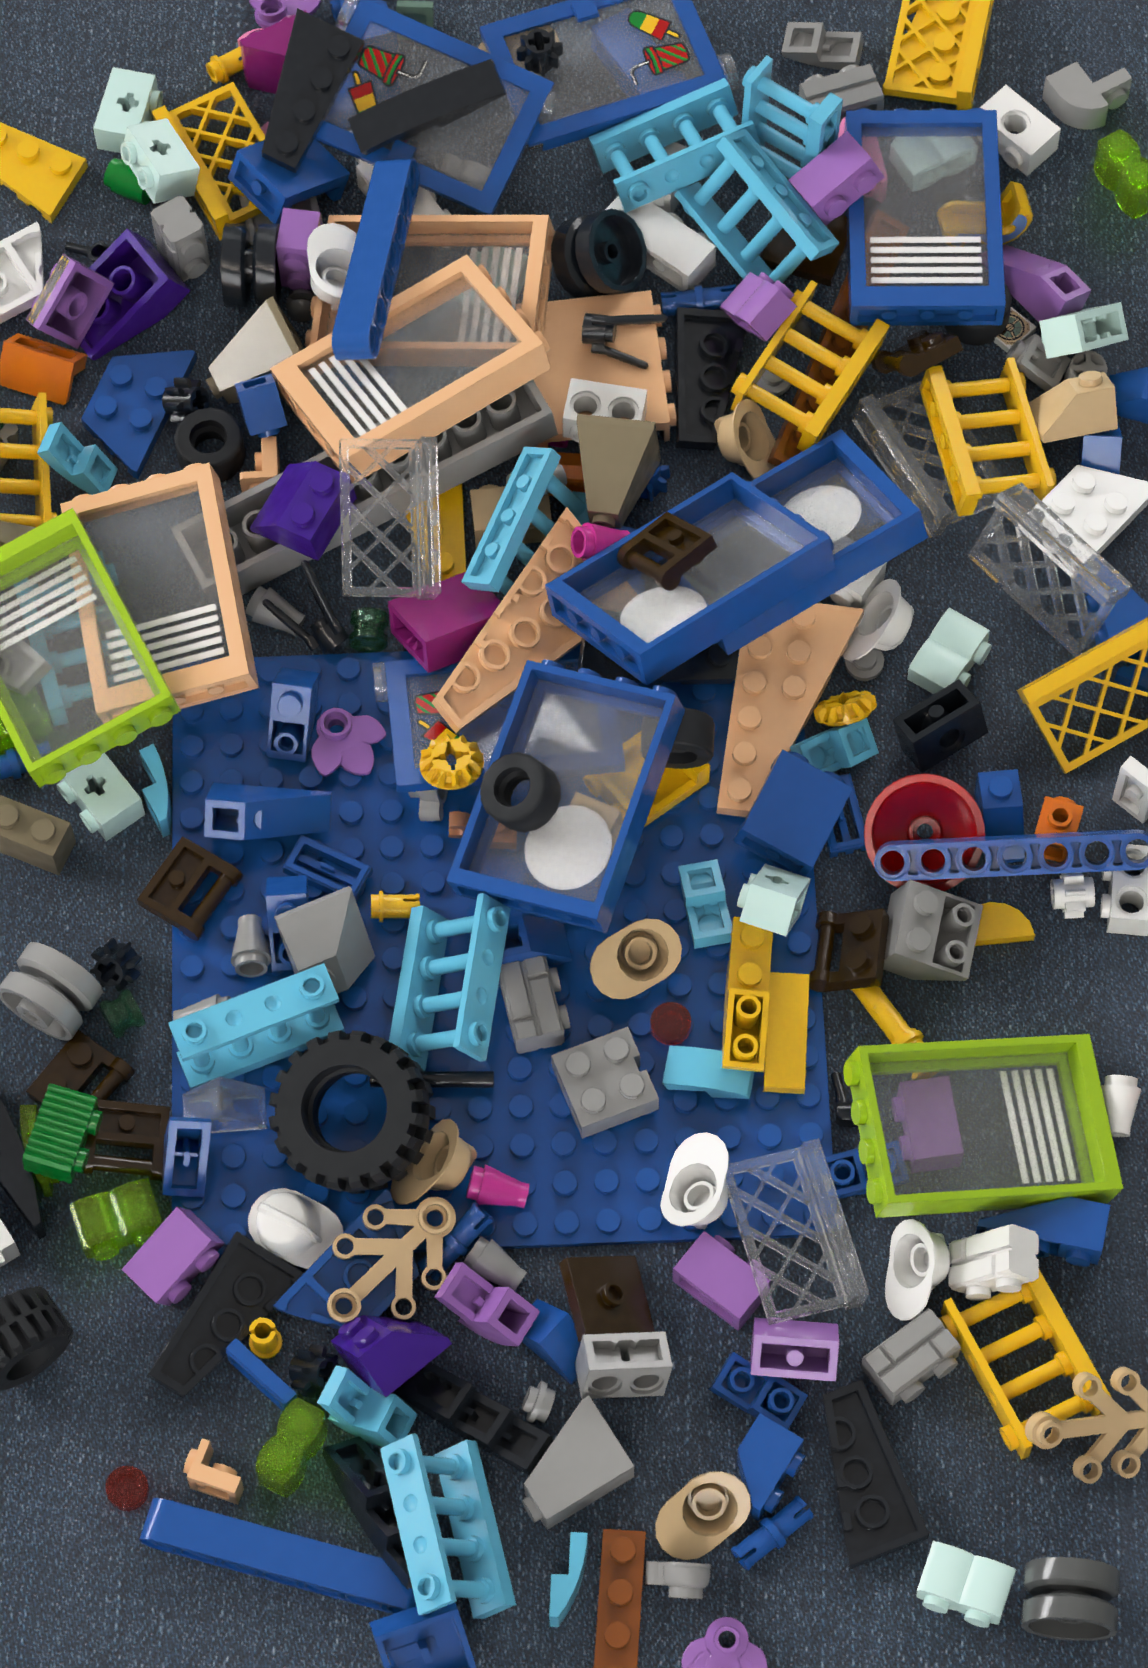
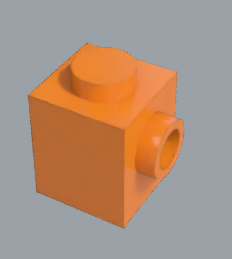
(1058, 816)

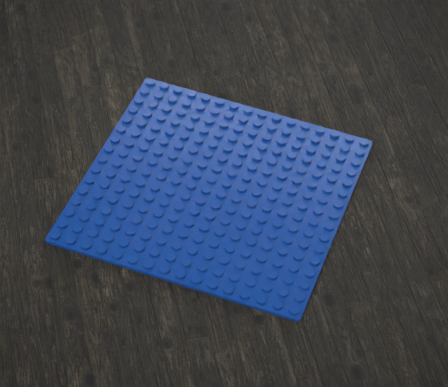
(579, 1188)

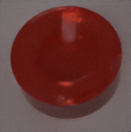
(670, 1023)
(127, 1488)

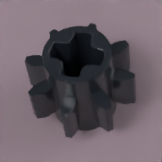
(539, 51)
(184, 398)
(116, 964)
(312, 1370)

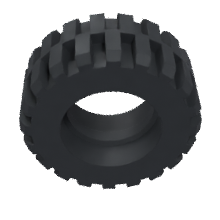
(302, 1094)

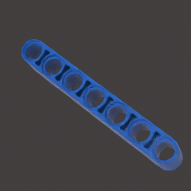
(375, 260)
(995, 864)
(274, 1556)

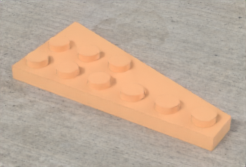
(515, 633)
(775, 695)

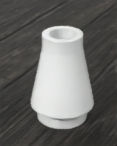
(1121, 1100)

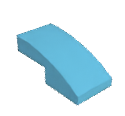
(81, 465)
(839, 746)
(157, 795)
(705, 903)
(702, 1071)
(565, 1587)

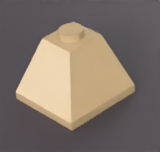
(1076, 408)

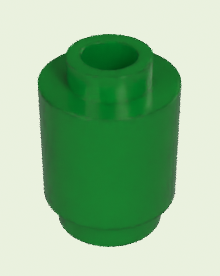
(124, 182)

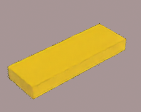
(786, 1033)

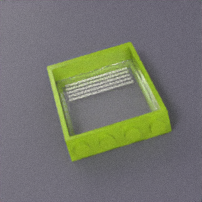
(70, 654)
(981, 1124)

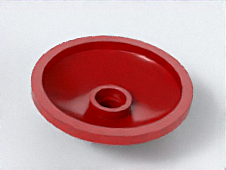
(920, 801)

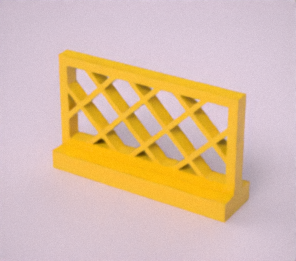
(967, 62)
(208, 190)
(1079, 670)

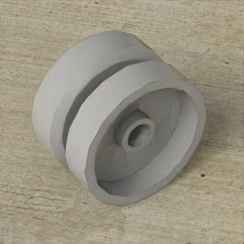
(50, 991)

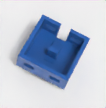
(423, 1641)

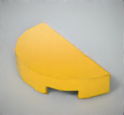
(1002, 925)

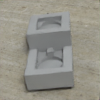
(821, 48)

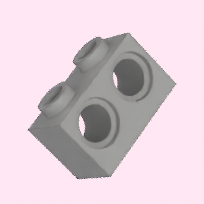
(623, 1365)

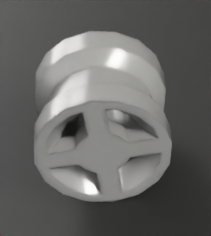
(1085, 362)

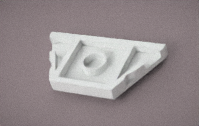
(20, 271)
(1097, 503)

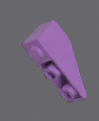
(1042, 284)

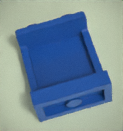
(277, 188)
(793, 813)

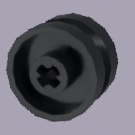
(599, 254)
(246, 265)

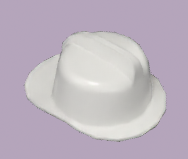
(329, 259)
(884, 621)
(696, 1182)
(293, 1226)
(915, 1267)

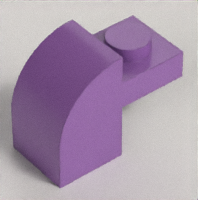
(485, 1309)

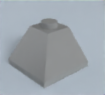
(327, 933)

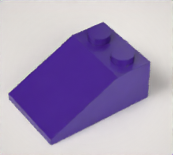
(142, 293)

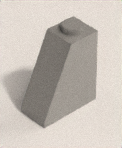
(576, 1468)

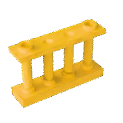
(828, 397)
(40, 418)
(959, 456)
(1048, 1324)

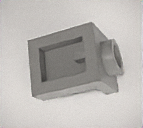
(1032, 361)

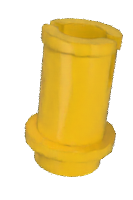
(224, 66)
(392, 905)
(266, 1347)

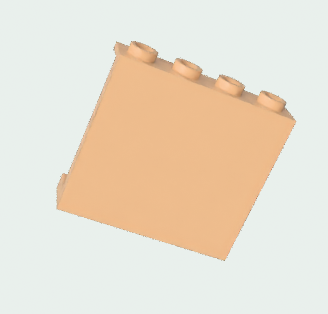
(574, 359)

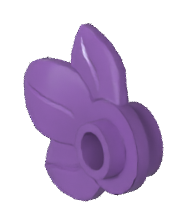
(272, 11)
(349, 747)
(708, 1653)

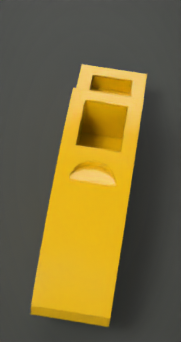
(746, 998)

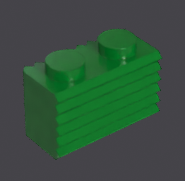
(62, 1133)

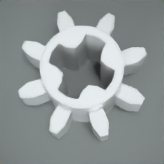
(1072, 894)

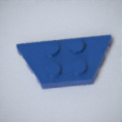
(128, 404)
(311, 1292)

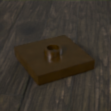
(819, 270)
(606, 1295)

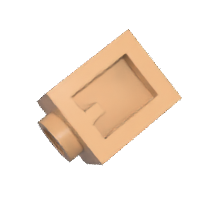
(266, 464)
(216, 1481)

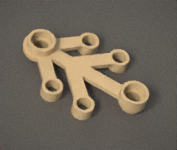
(396, 1254)
(1110, 1425)

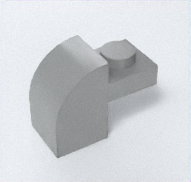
(1080, 101)

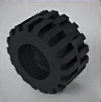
(30, 1335)

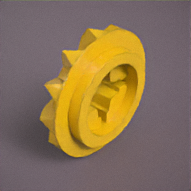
(845, 708)
(436, 768)

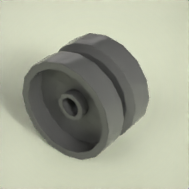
(1070, 1598)

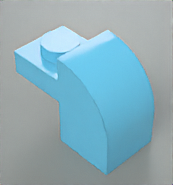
(365, 1411)

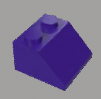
(303, 509)
(387, 1350)

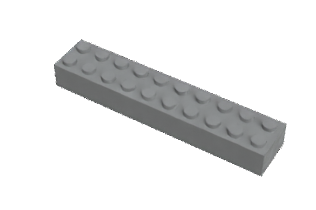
(463, 453)

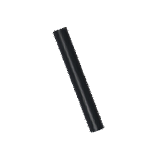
(454, 1079)

